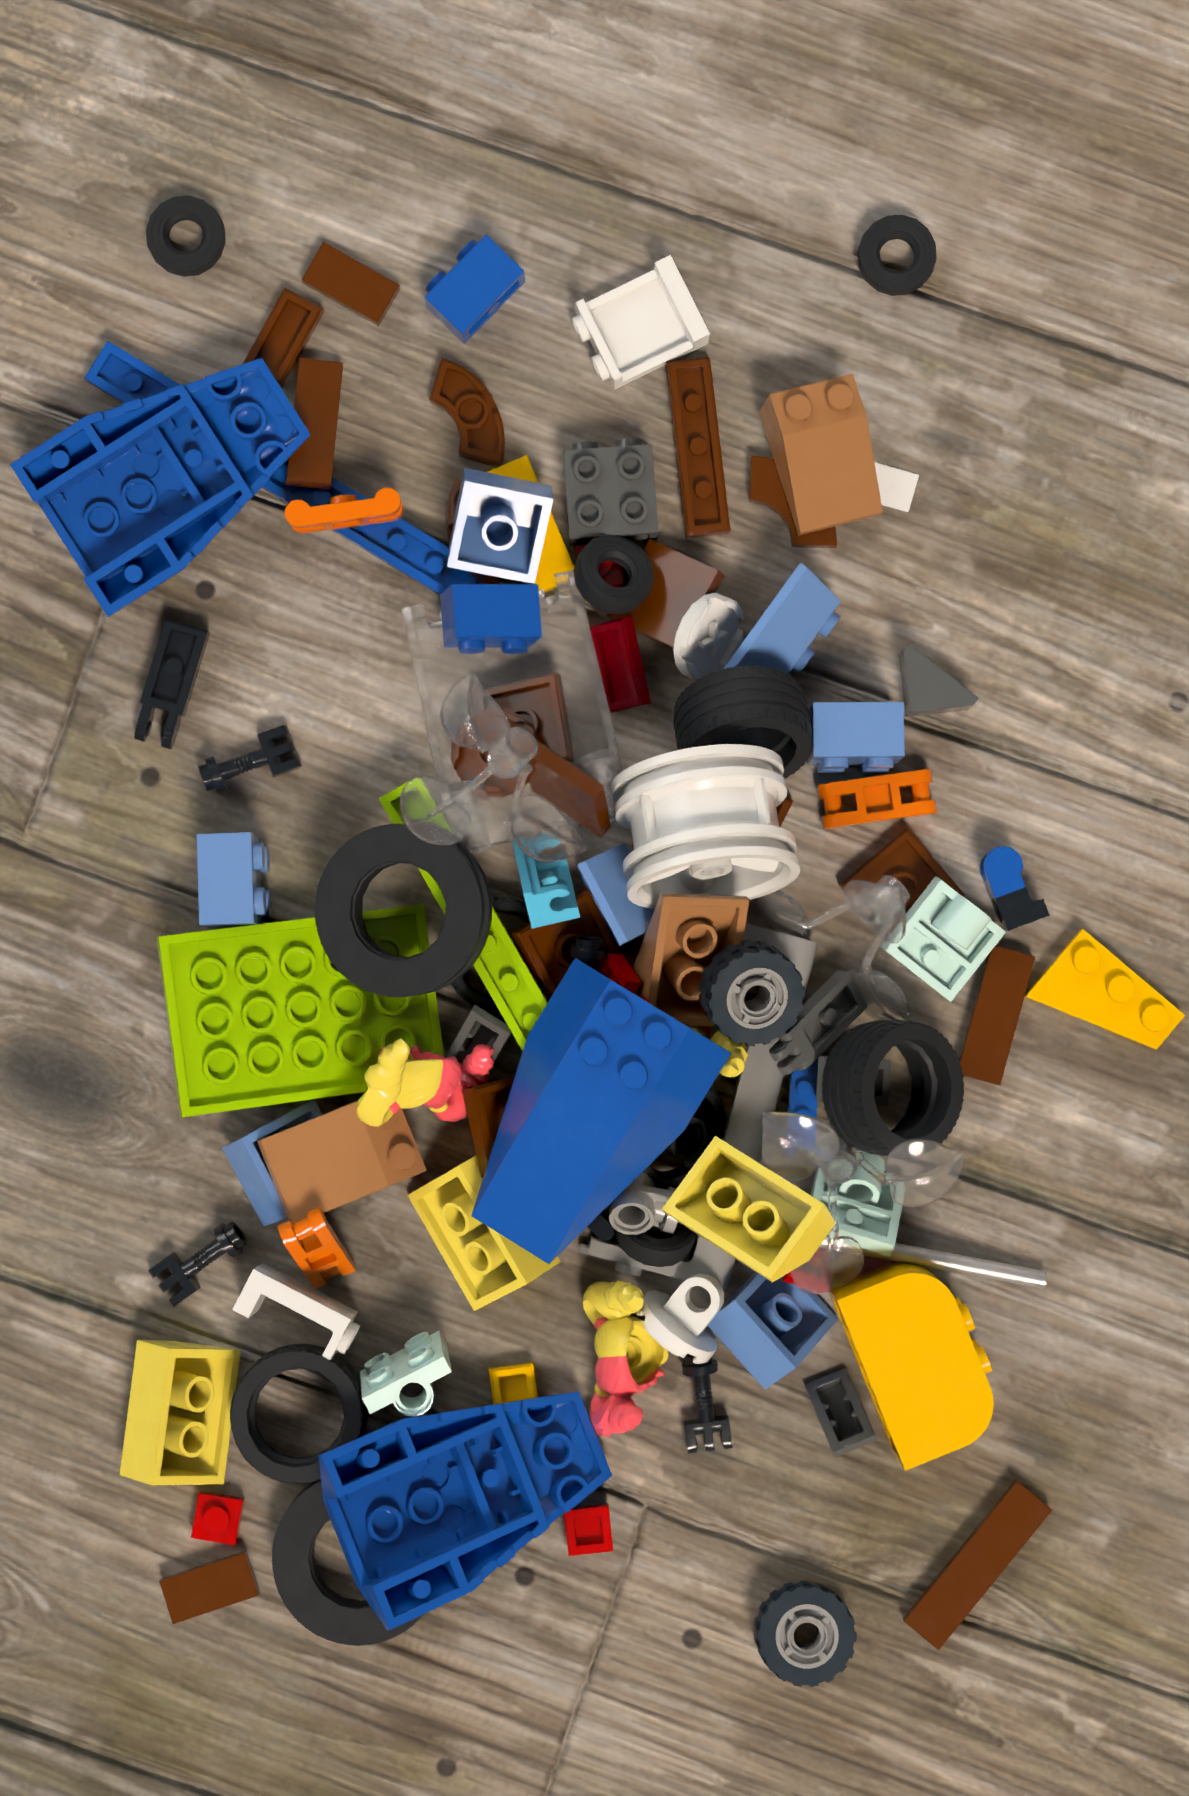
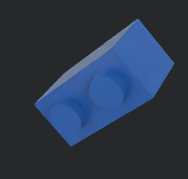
(473, 287)
(491, 617)

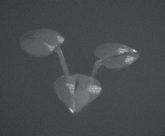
(437, 817)
(878, 906)
(799, 1143)

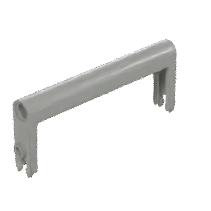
(754, 1094)

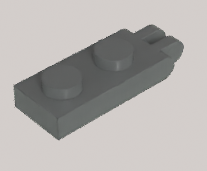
(819, 1024)

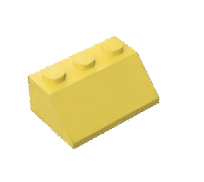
(749, 1211)
(478, 1256)
(179, 1413)

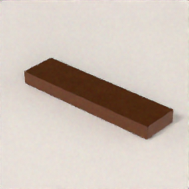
(698, 447)
(976, 1564)

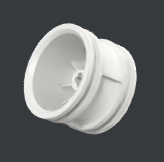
(705, 823)

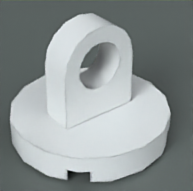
(708, 636)
(679, 1323)

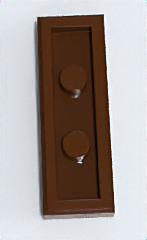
(318, 408)
(995, 1014)

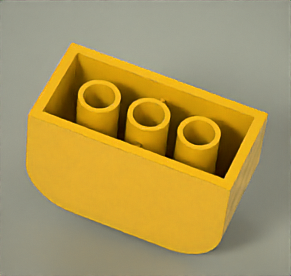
(917, 1360)

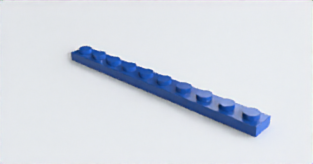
(392, 542)

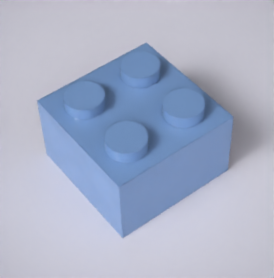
(856, 735)
(232, 880)

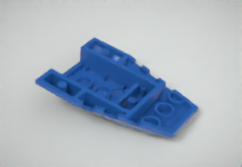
(160, 476)
(589, 1109)
(455, 1496)

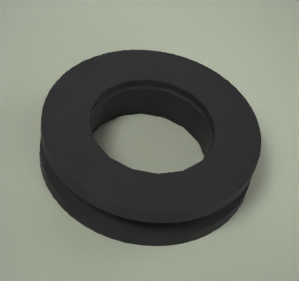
(344, 932)
(304, 1591)

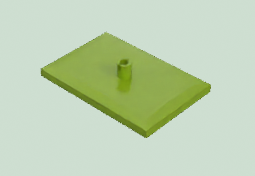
(274, 1022)

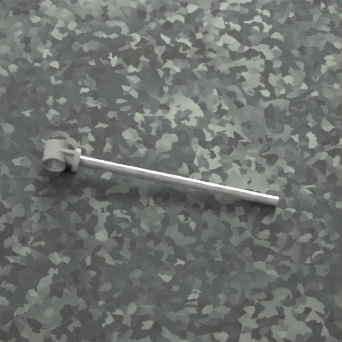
(642, 1204)

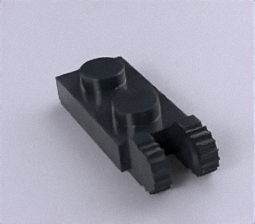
(171, 678)

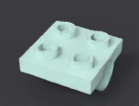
(945, 939)
(864, 1207)
(420, 1362)

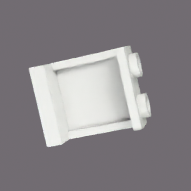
(641, 325)
(302, 1299)

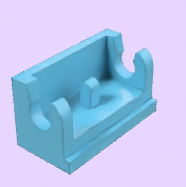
(546, 890)

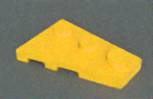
(1103, 991)

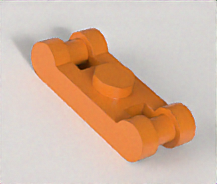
(344, 512)
(877, 799)
(316, 1248)

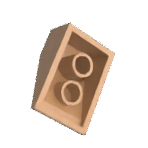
(823, 453)
(679, 946)
(338, 1160)

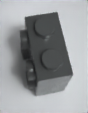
(610, 491)

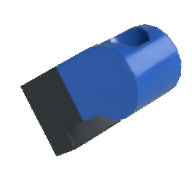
(1006, 889)

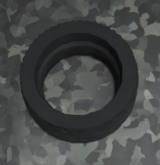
(750, 698)
(850, 1085)
(245, 1397)

